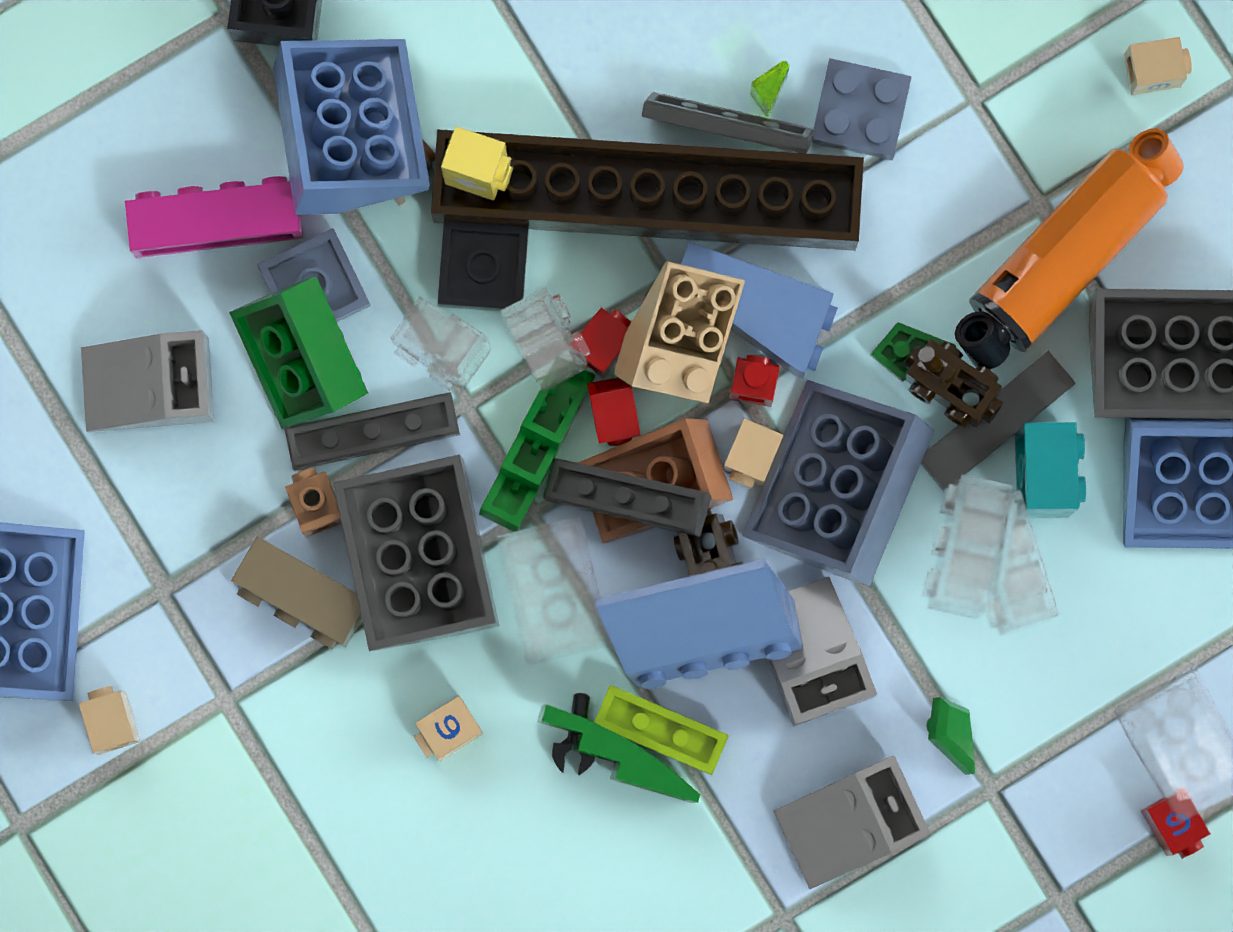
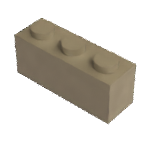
(298, 593)

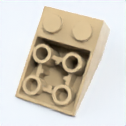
(680, 332)

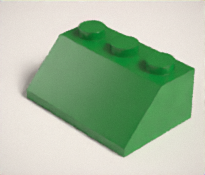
(299, 353)

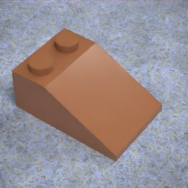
(674, 455)

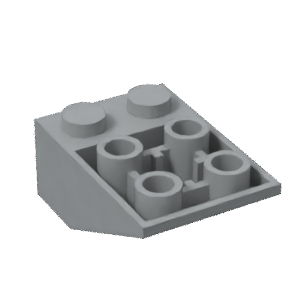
(148, 382)
(830, 666)
(852, 822)

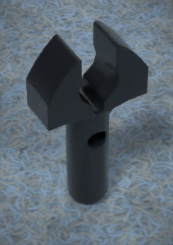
(580, 707)

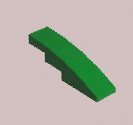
(534, 451)
(631, 762)

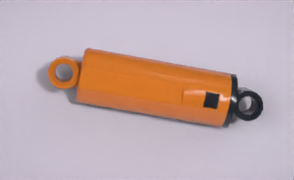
(1069, 249)

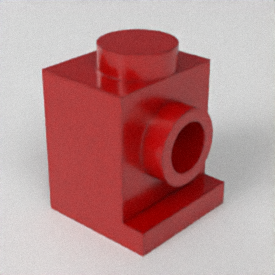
(755, 380)

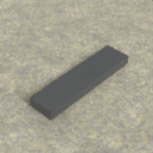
(728, 122)
(1022, 402)
(372, 431)
(627, 497)

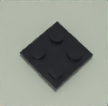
(482, 265)

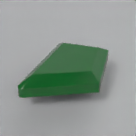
(897, 347)
(952, 733)

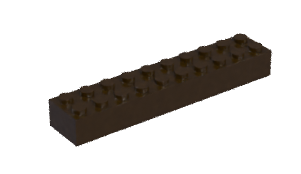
(665, 192)

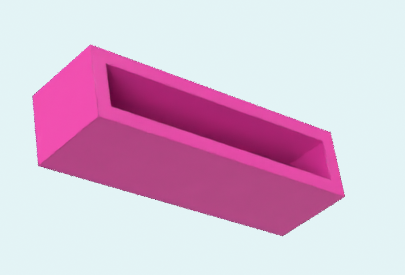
(212, 218)

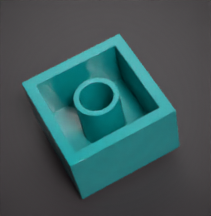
(1048, 468)

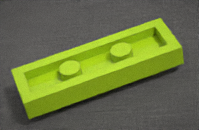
(661, 730)

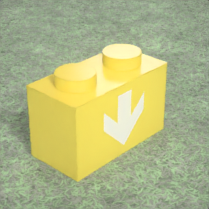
(476, 164)

